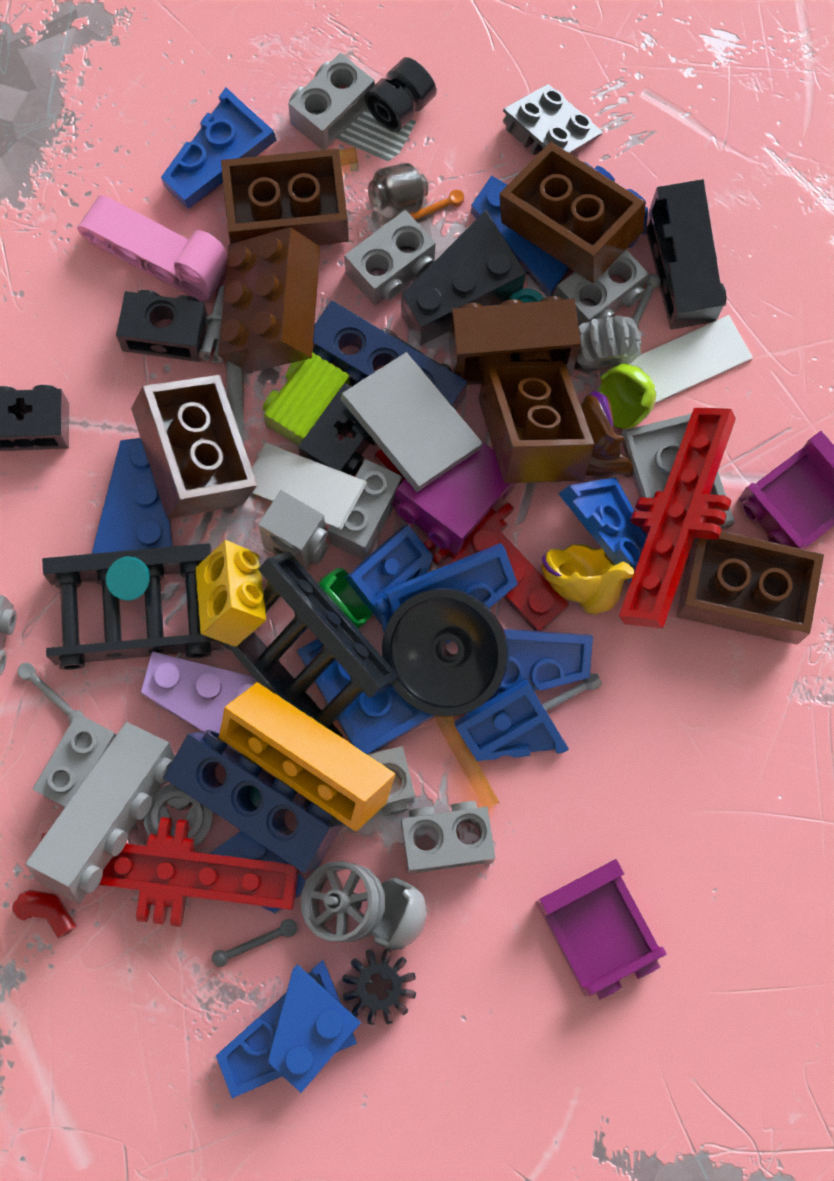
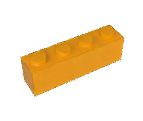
(306, 756)

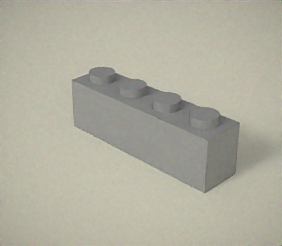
(101, 813)

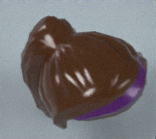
(606, 453)

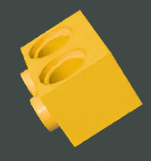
(230, 594)

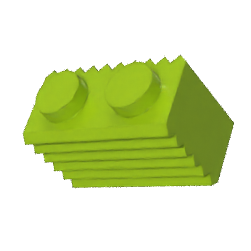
(303, 397)

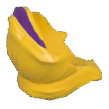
(585, 576)

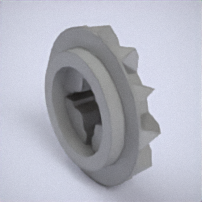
(198, 816)

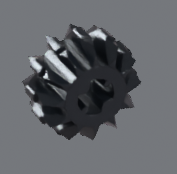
(386, 973)

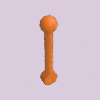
(455, 199)

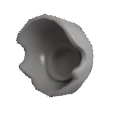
(403, 915)

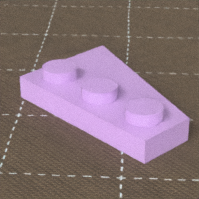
(193, 689)

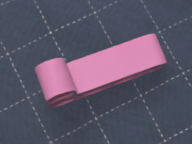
(186, 264)

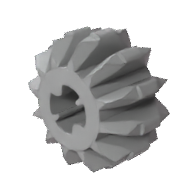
(608, 342)

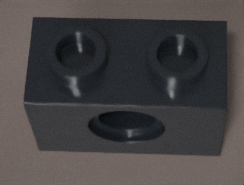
(179, 340)

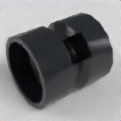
(400, 94)

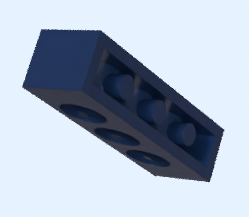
(342, 328)
(195, 775)

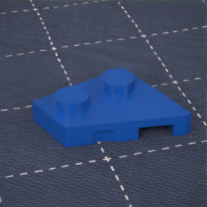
(391, 564)

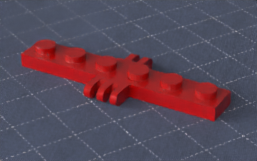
(677, 517)
(533, 596)
(171, 871)

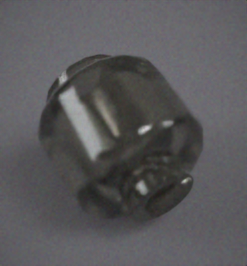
(397, 189)

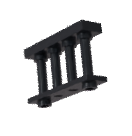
(70, 571)
(334, 630)

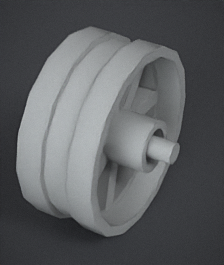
(342, 902)

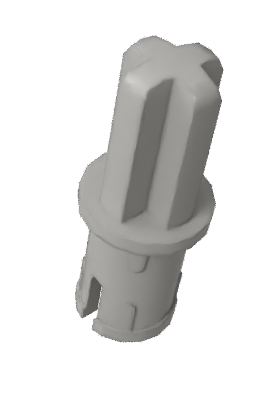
(213, 330)

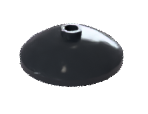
(429, 673)

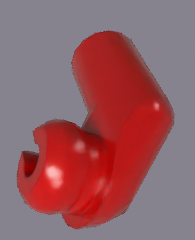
(46, 906)

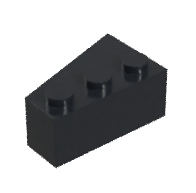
(685, 254)
(471, 270)

